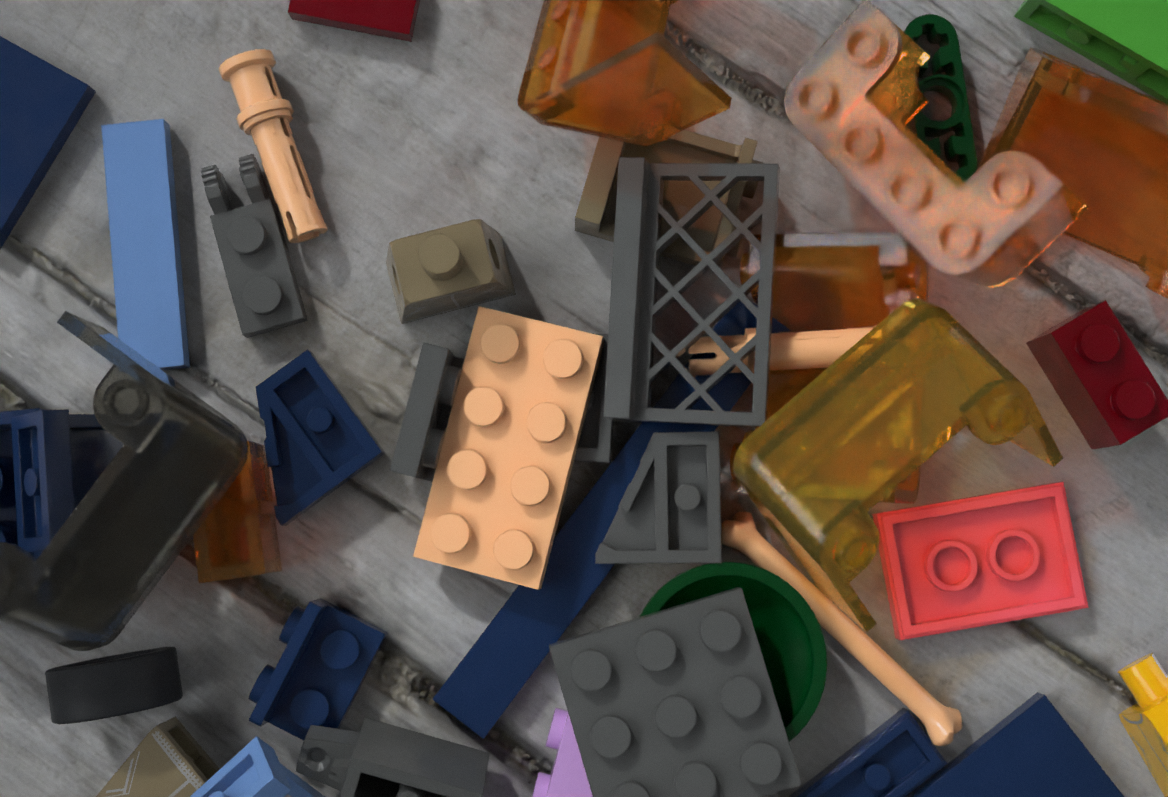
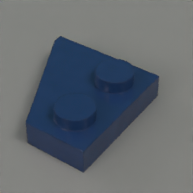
(310, 436)

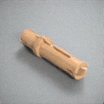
(788, 349)

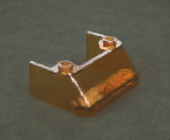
(613, 73)

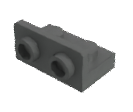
(427, 412)

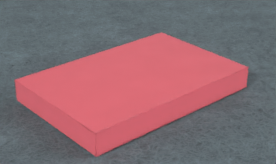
(980, 561)

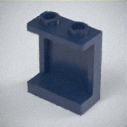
(54, 468)

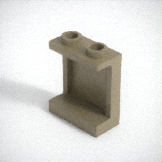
(598, 200)

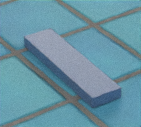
(145, 241)

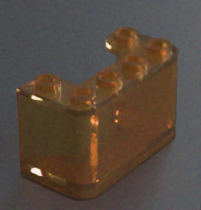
(856, 112)

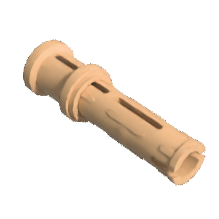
(267, 120)

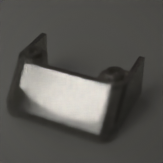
(137, 513)

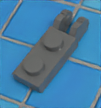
(254, 253)

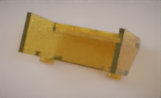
(868, 429)

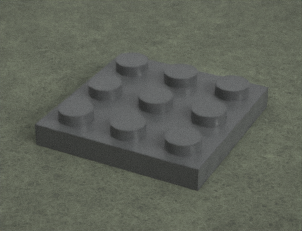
(676, 704)

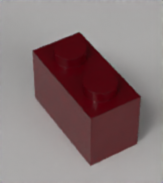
(1100, 377)

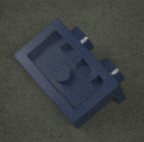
(318, 670)

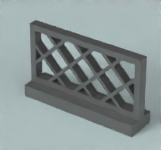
(636, 289)

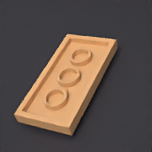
(509, 447)

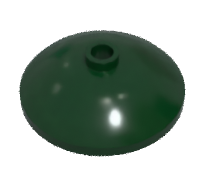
(783, 625)

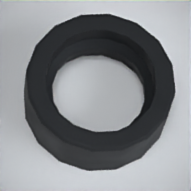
(113, 685)

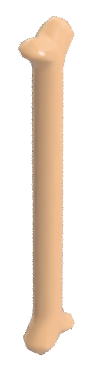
(938, 719)

